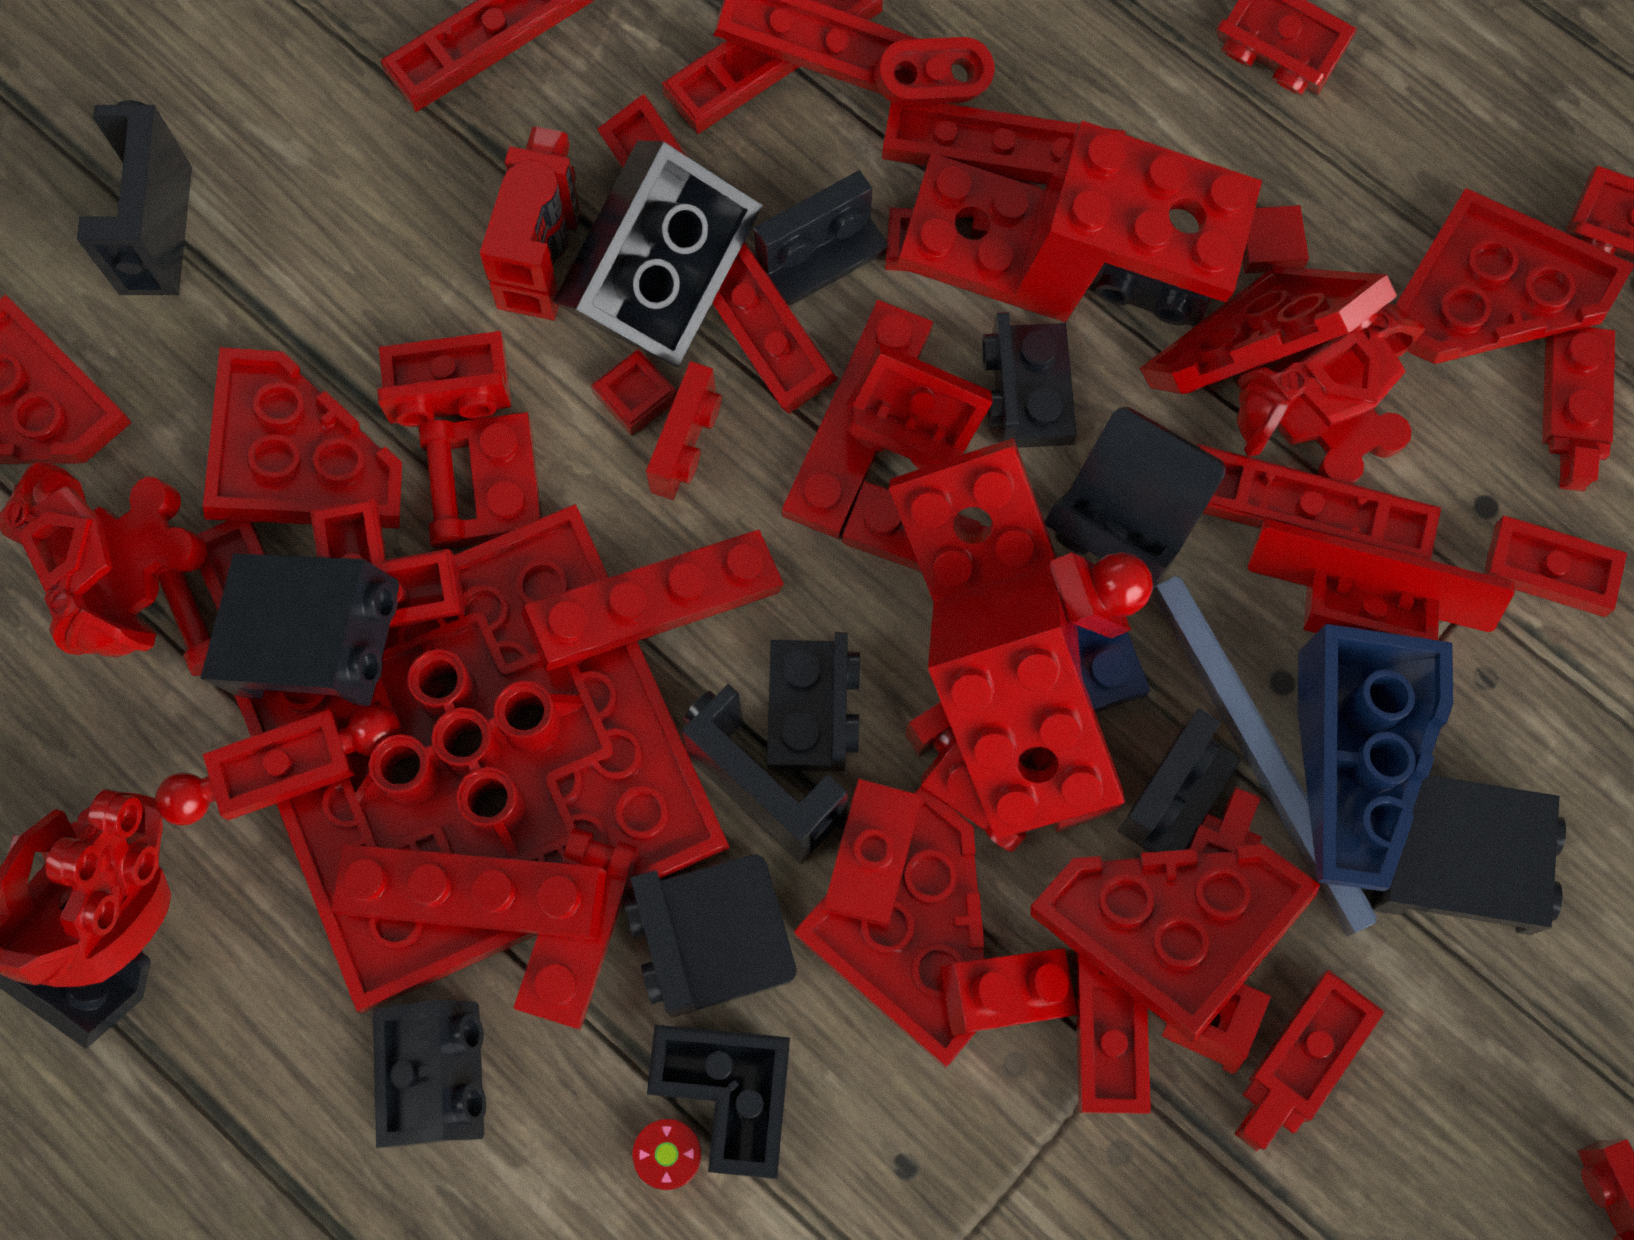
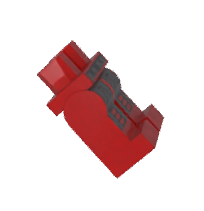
(531, 225)

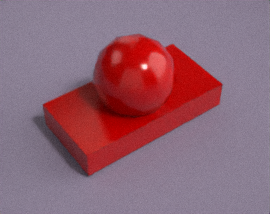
(1102, 592)

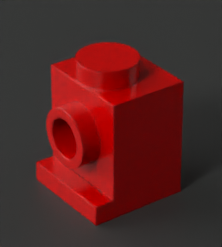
(1234, 1030)

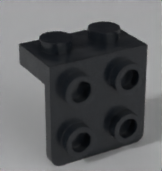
(1137, 493)
(710, 934)

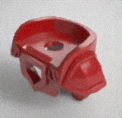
(1332, 396)
(94, 562)
(112, 889)

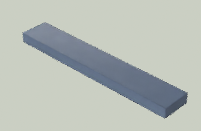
(1255, 742)

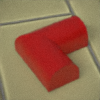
(427, 581)

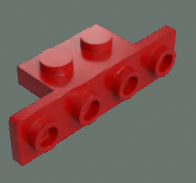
(1377, 586)

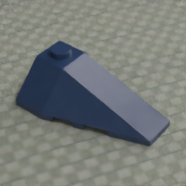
(1367, 744)

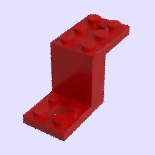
(1098, 208)
(1004, 642)

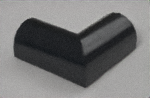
(743, 1078)

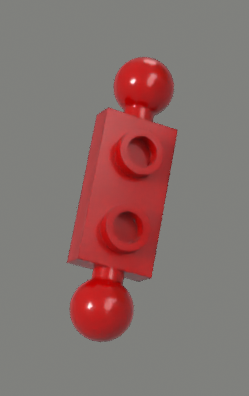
(275, 765)

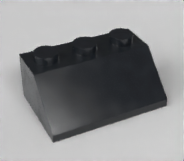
(658, 251)

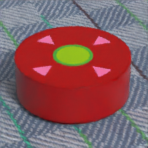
(667, 1154)

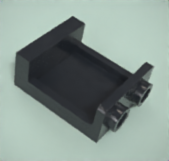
(145, 242)
(301, 627)
(791, 824)
(1480, 856)

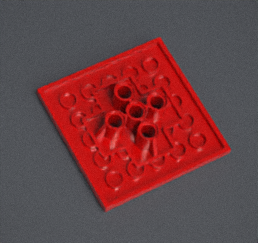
(594, 762)

